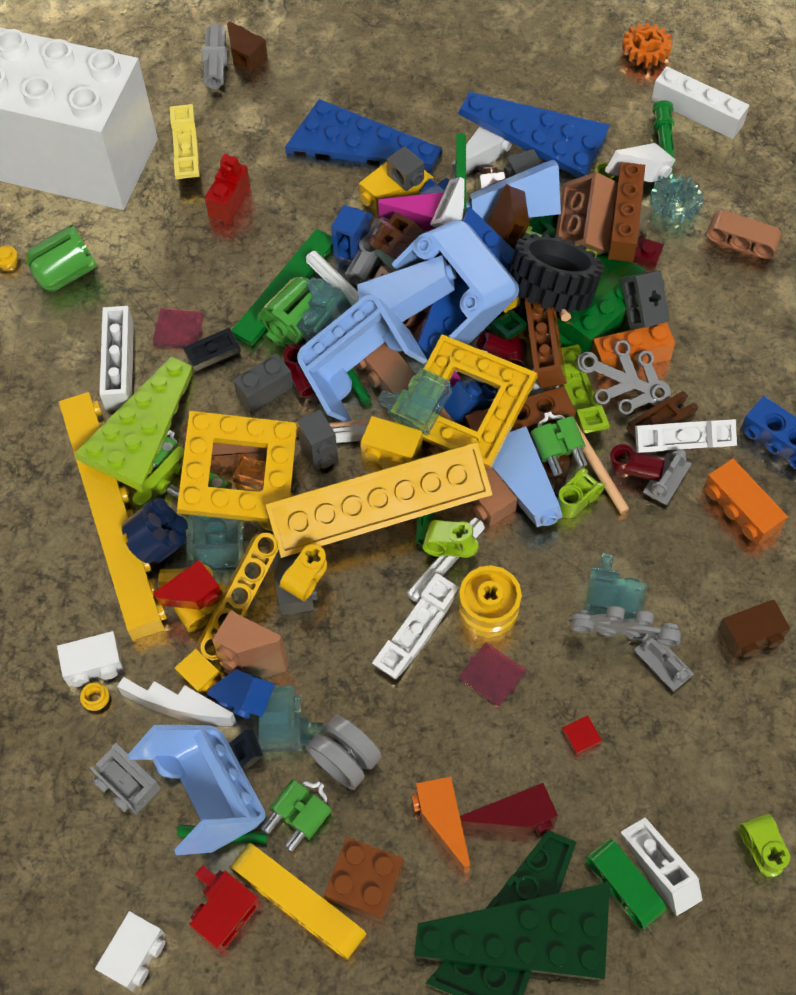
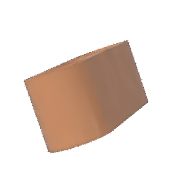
(744, 234)

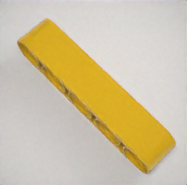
(240, 580)
(298, 901)

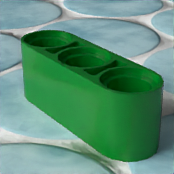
(626, 883)

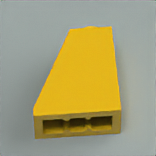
(380, 186)

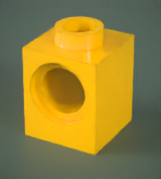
(197, 672)

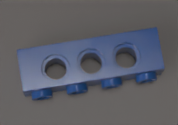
(778, 442)

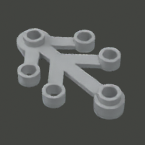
(627, 379)
(633, 628)

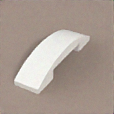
(685, 435)
(417, 628)

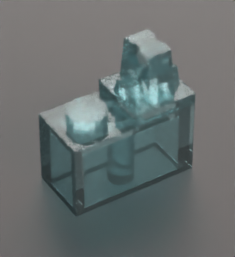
(325, 307)
(421, 403)
(609, 590)
(282, 724)

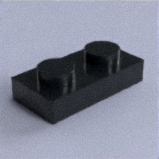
(212, 349)

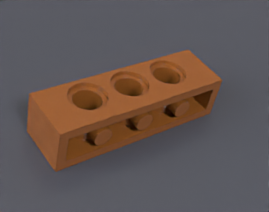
(627, 212)
(545, 345)
(552, 399)

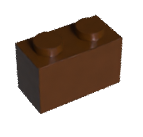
(754, 629)

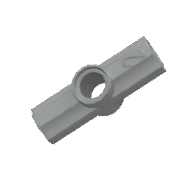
(214, 56)
(365, 258)

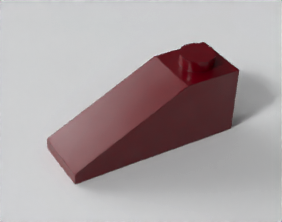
(519, 813)

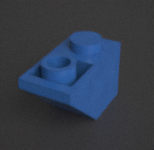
(468, 398)
(243, 692)

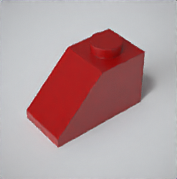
(190, 589)

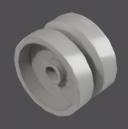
(344, 751)

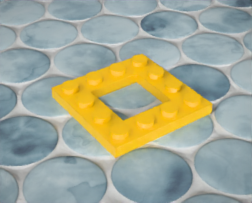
(513, 384)
(206, 428)

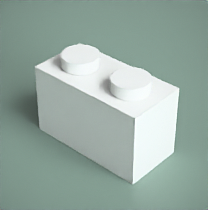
(90, 659)
(131, 952)

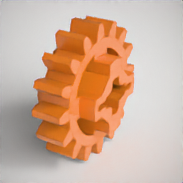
(647, 44)

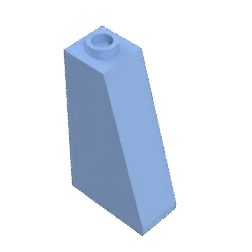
(540, 189)
(412, 287)
(526, 478)

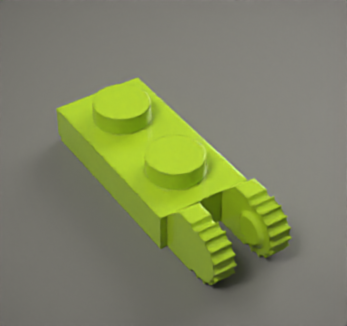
(160, 479)

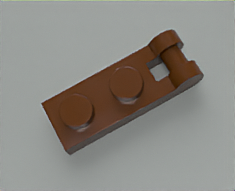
(398, 243)

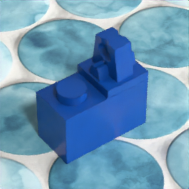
(348, 230)

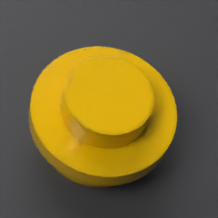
(8, 257)

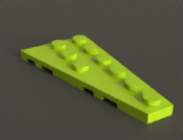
(137, 430)

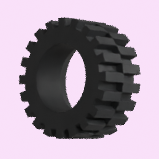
(555, 272)

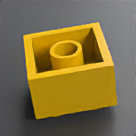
(389, 444)

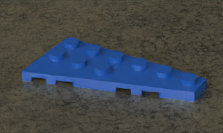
(553, 135)
(355, 138)
(446, 313)

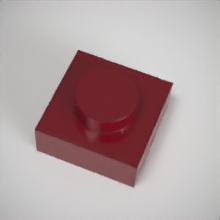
(648, 252)

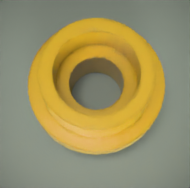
(91, 689)

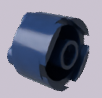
(155, 531)

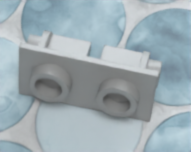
(673, 473)
(663, 662)

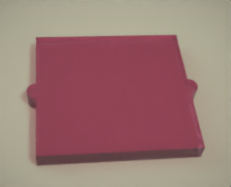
(177, 328)
(492, 674)

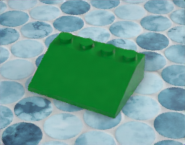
(607, 309)

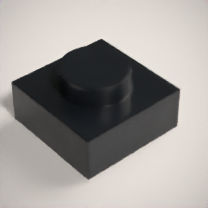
(246, 749)

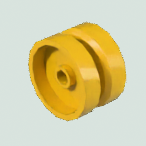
(489, 601)

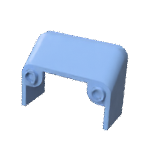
(489, 282)
(347, 343)
(211, 779)

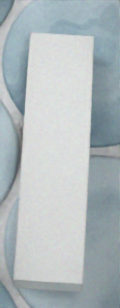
(451, 204)
(185, 706)

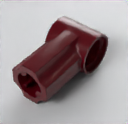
(510, 350)
(299, 379)
(637, 464)

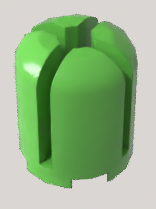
(60, 259)
(285, 311)

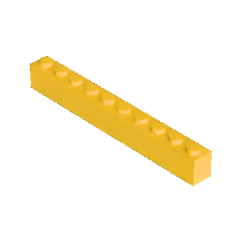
(109, 512)

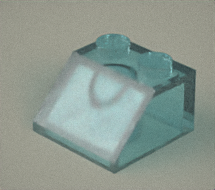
(215, 541)

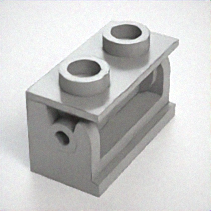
(125, 779)

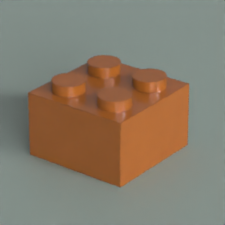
(364, 880)

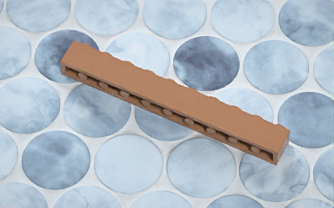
(391, 373)

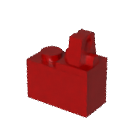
(228, 189)
(227, 908)

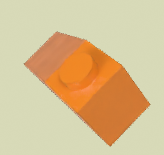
(440, 814)

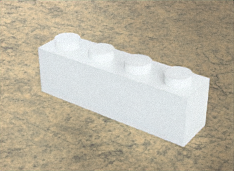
(700, 102)
(116, 357)

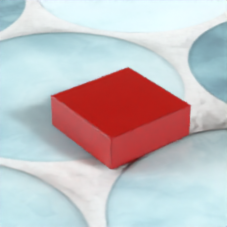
(581, 735)

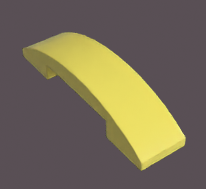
(184, 141)

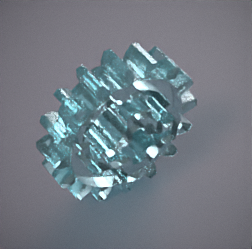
(676, 198)

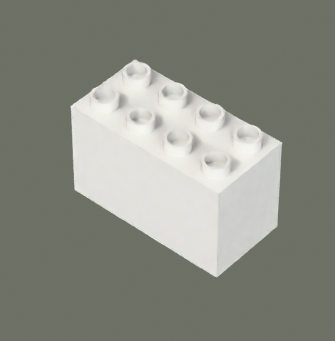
(72, 119)

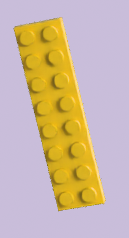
(379, 499)

